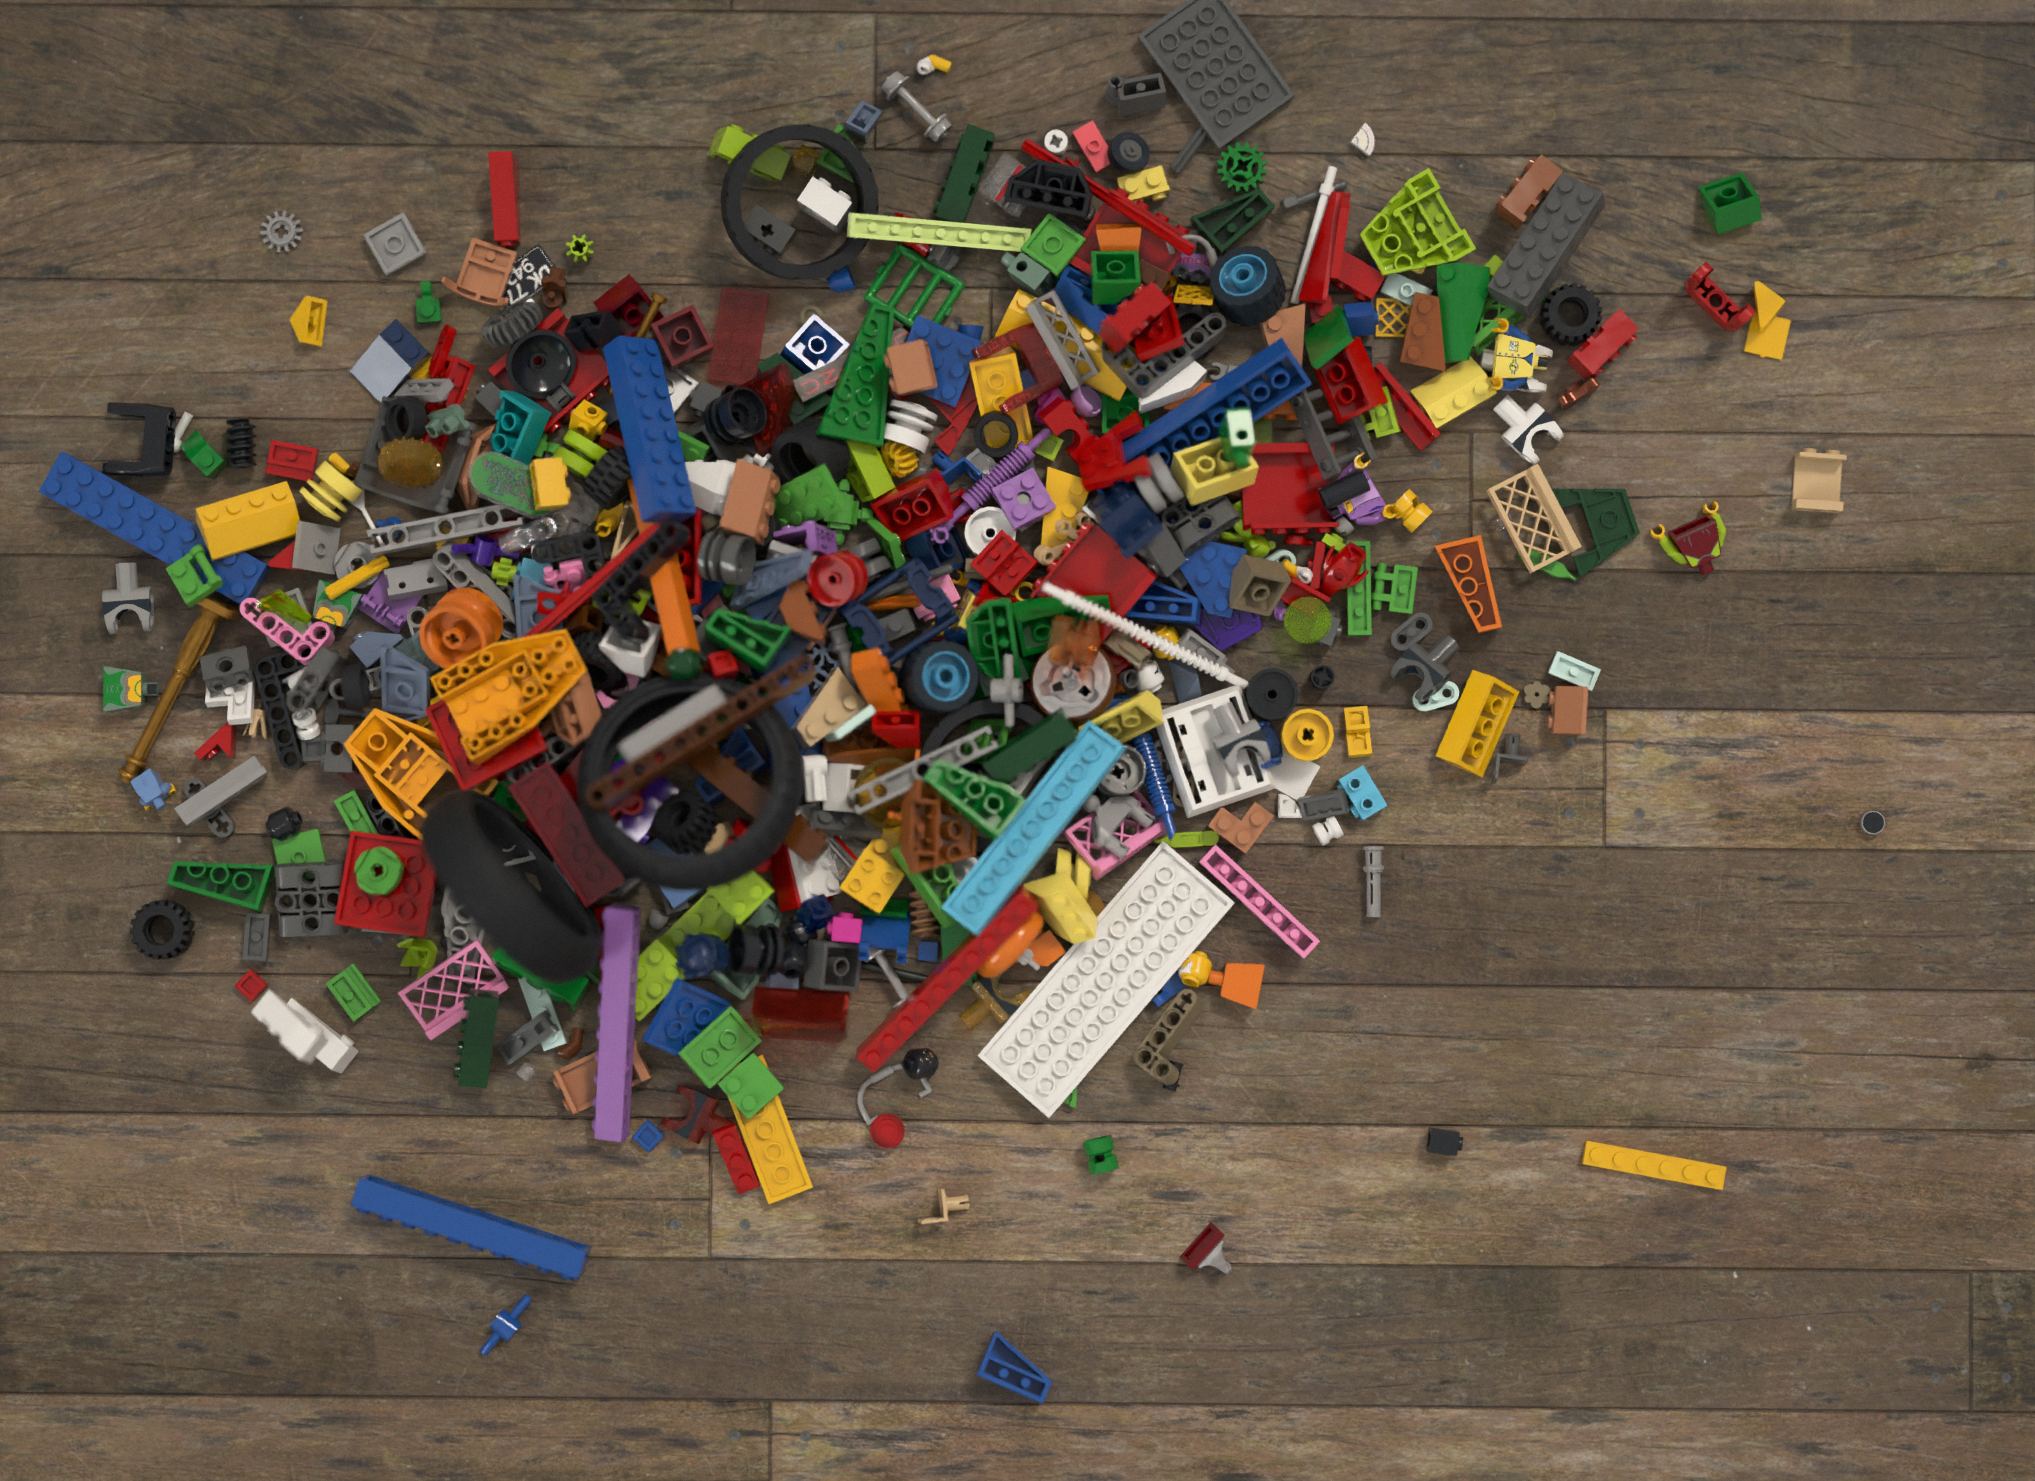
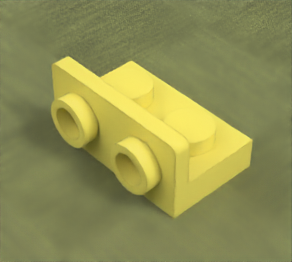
(1145, 185)

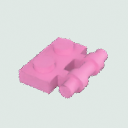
(569, 570)

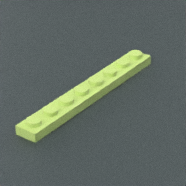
(936, 232)

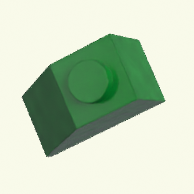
(204, 455)

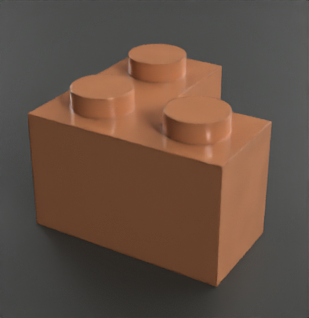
(1241, 832)

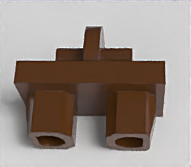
(554, 288)

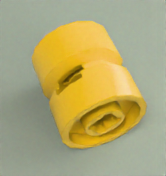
(1411, 510)

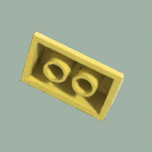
(1453, 392)
(1130, 717)
(1064, 907)

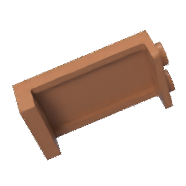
(578, 1079)

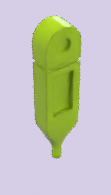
(1191, 839)

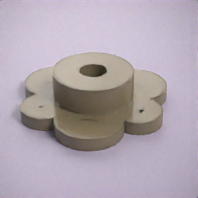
(1542, 690)

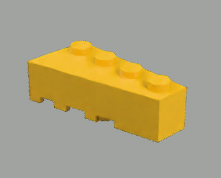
(1069, 498)

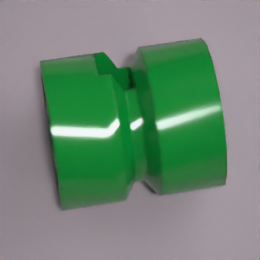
(1099, 1146)

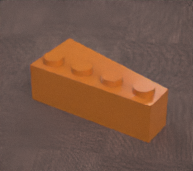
(1470, 574)

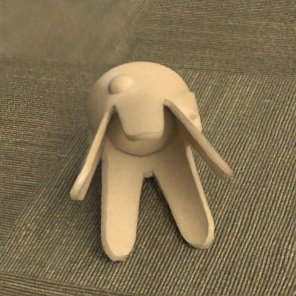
(258, 715)

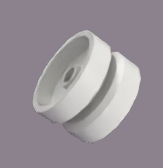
(982, 521)

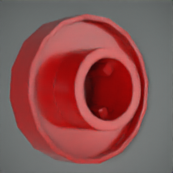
(887, 1130)

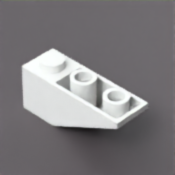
(1177, 388)

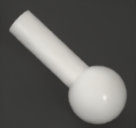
(180, 429)

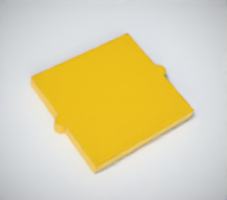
(1771, 341)

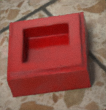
(251, 985)

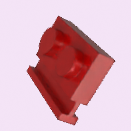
(291, 460)

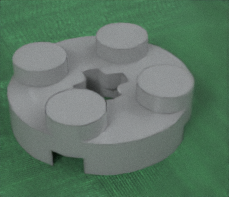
(354, 552)

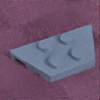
(526, 604)
(403, 685)

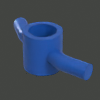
(505, 1325)

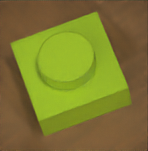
(1049, 448)
(1333, 540)

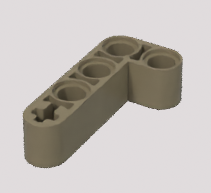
(1172, 1035)

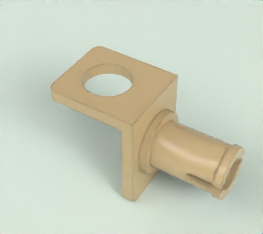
(947, 1204)

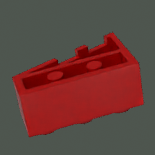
(1603, 345)

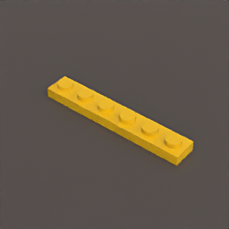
(1654, 1165)

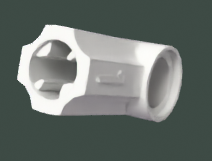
(814, 772)

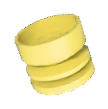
(330, 491)

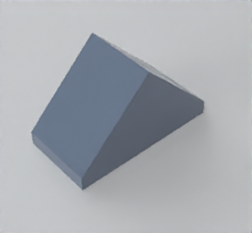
(862, 121)

